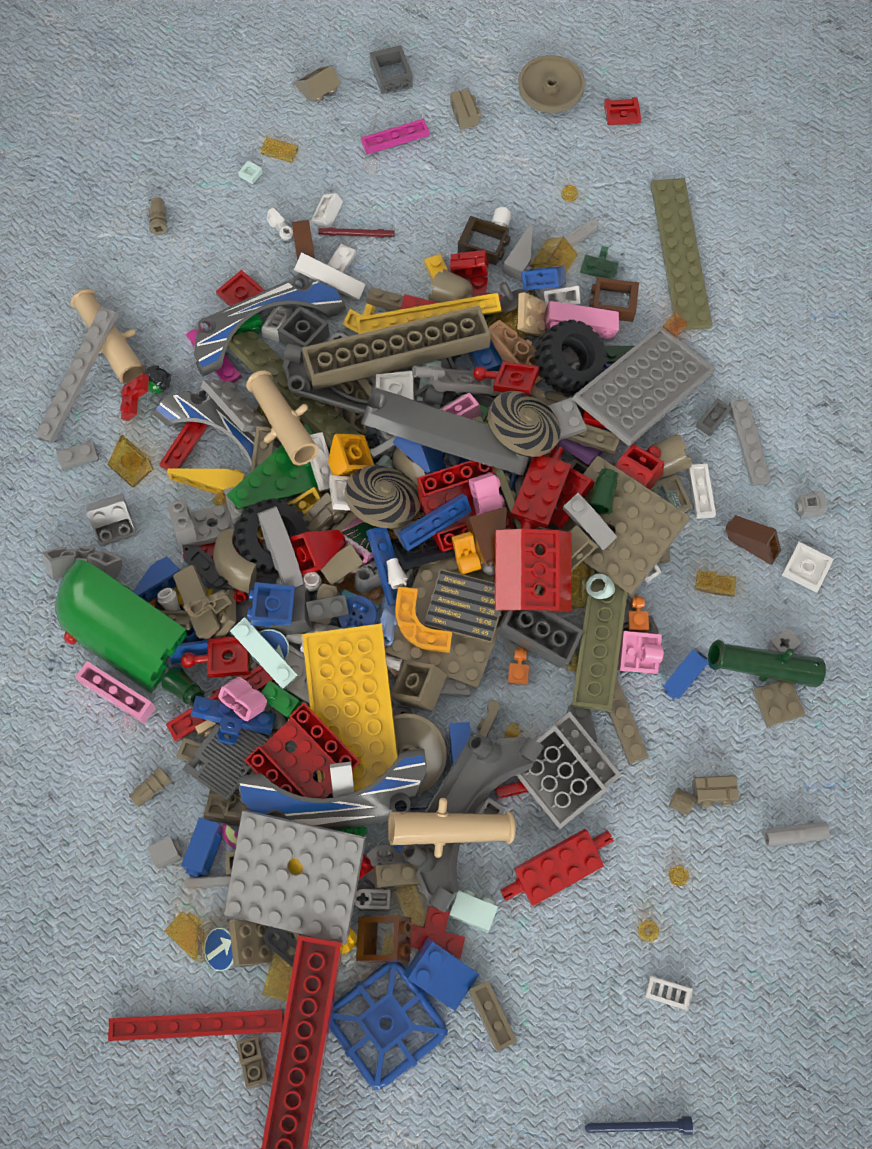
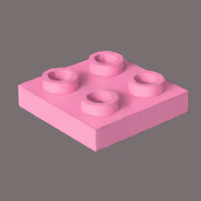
(640, 652)

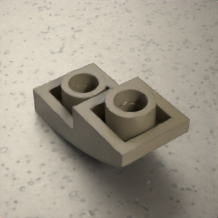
(252, 1062)

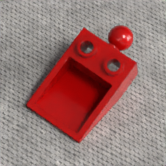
(642, 465)

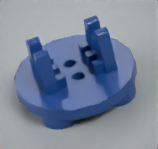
(361, 606)

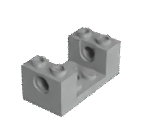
(193, 528)

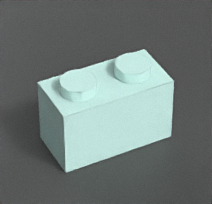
(473, 911)

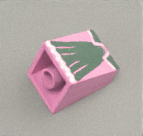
(358, 538)

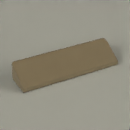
(192, 589)

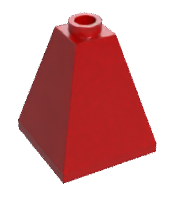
(316, 548)

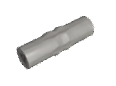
(796, 834)

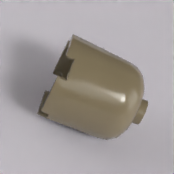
(450, 287)
(673, 455)

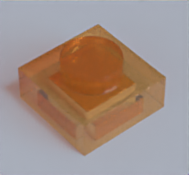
(675, 325)

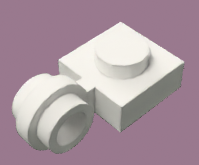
(277, 221)

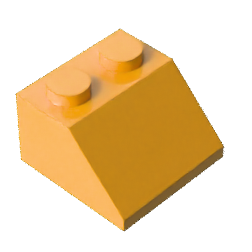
(349, 454)

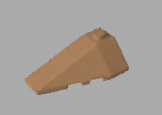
(513, 347)

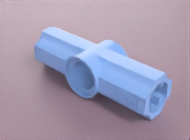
(387, 618)

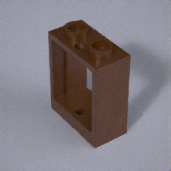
(614, 285)
(368, 939)

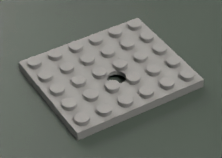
(308, 903)

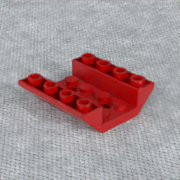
(444, 485)
(521, 569)
(315, 751)

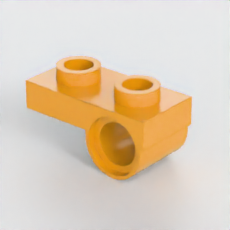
(465, 553)

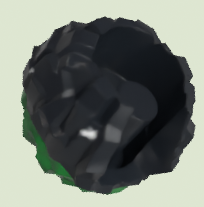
(158, 379)

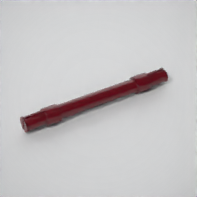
(379, 233)

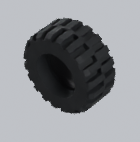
(583, 342)
(247, 531)

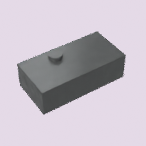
(300, 619)
(541, 634)

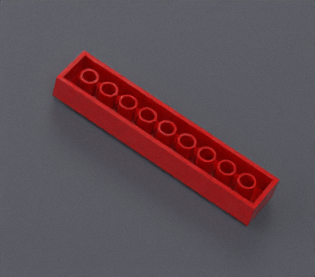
(302, 1044)

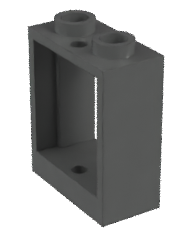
(388, 57)

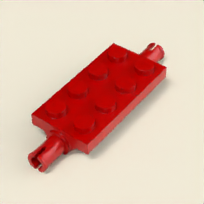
(541, 490)
(558, 867)

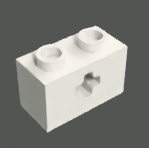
(565, 294)

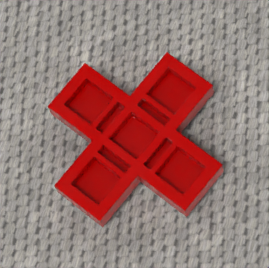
(435, 928)

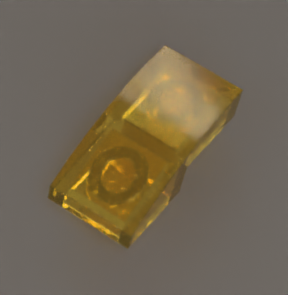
(715, 584)

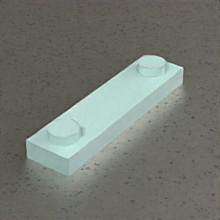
(264, 653)

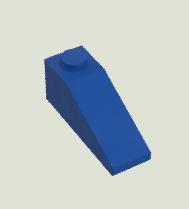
(157, 578)

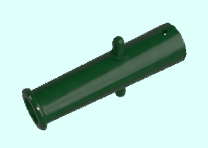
(768, 663)

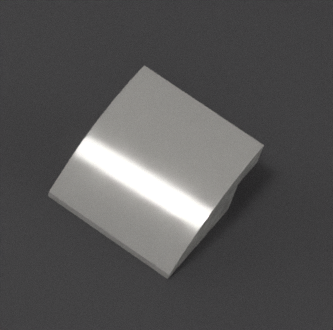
(568, 771)

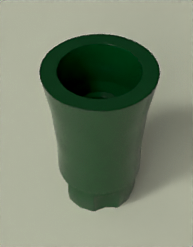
(604, 491)
(181, 685)

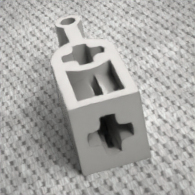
(372, 895)

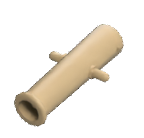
(115, 348)
(282, 418)
(446, 827)

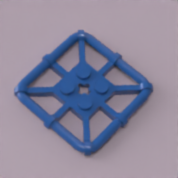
(386, 1038)

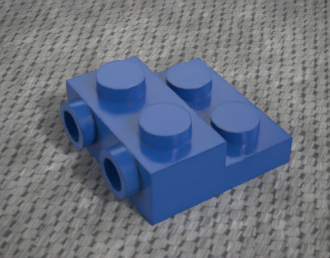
(271, 604)

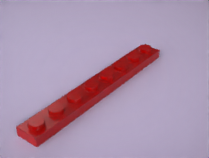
(195, 1025)

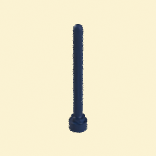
(682, 1125)

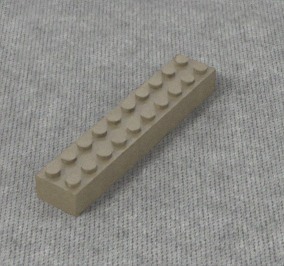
(396, 347)

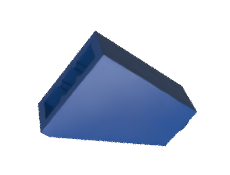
(686, 674)

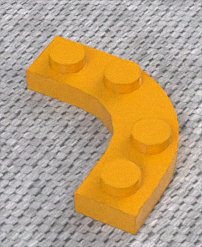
(411, 627)

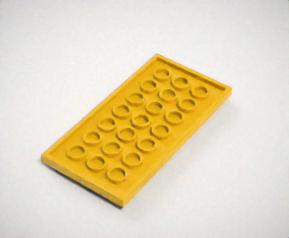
(353, 695)

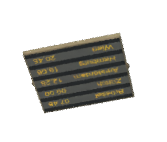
(463, 606)

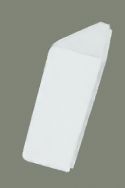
(327, 210)

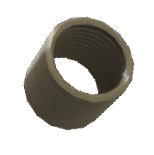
(682, 801)

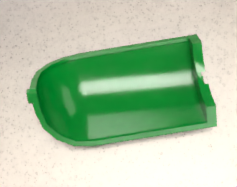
(116, 624)

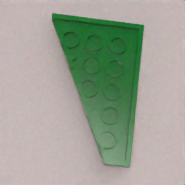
(274, 478)

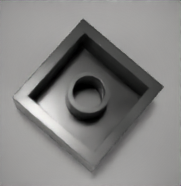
(303, 329)

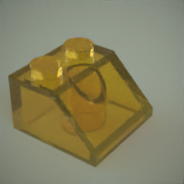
(188, 935)

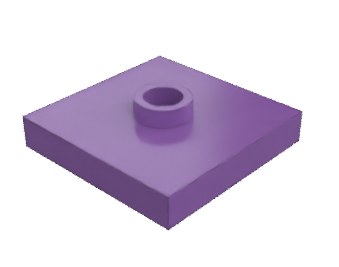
(582, 452)

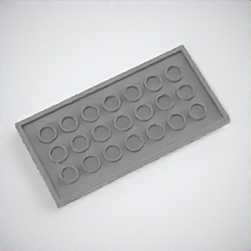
(643, 385)

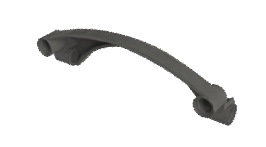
(440, 430)

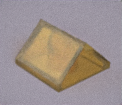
(555, 253)
(130, 462)

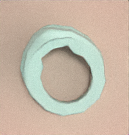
(608, 590)

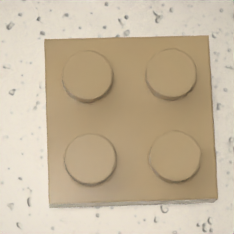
(531, 314)

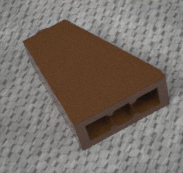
(303, 239)
(483, 532)
(754, 538)

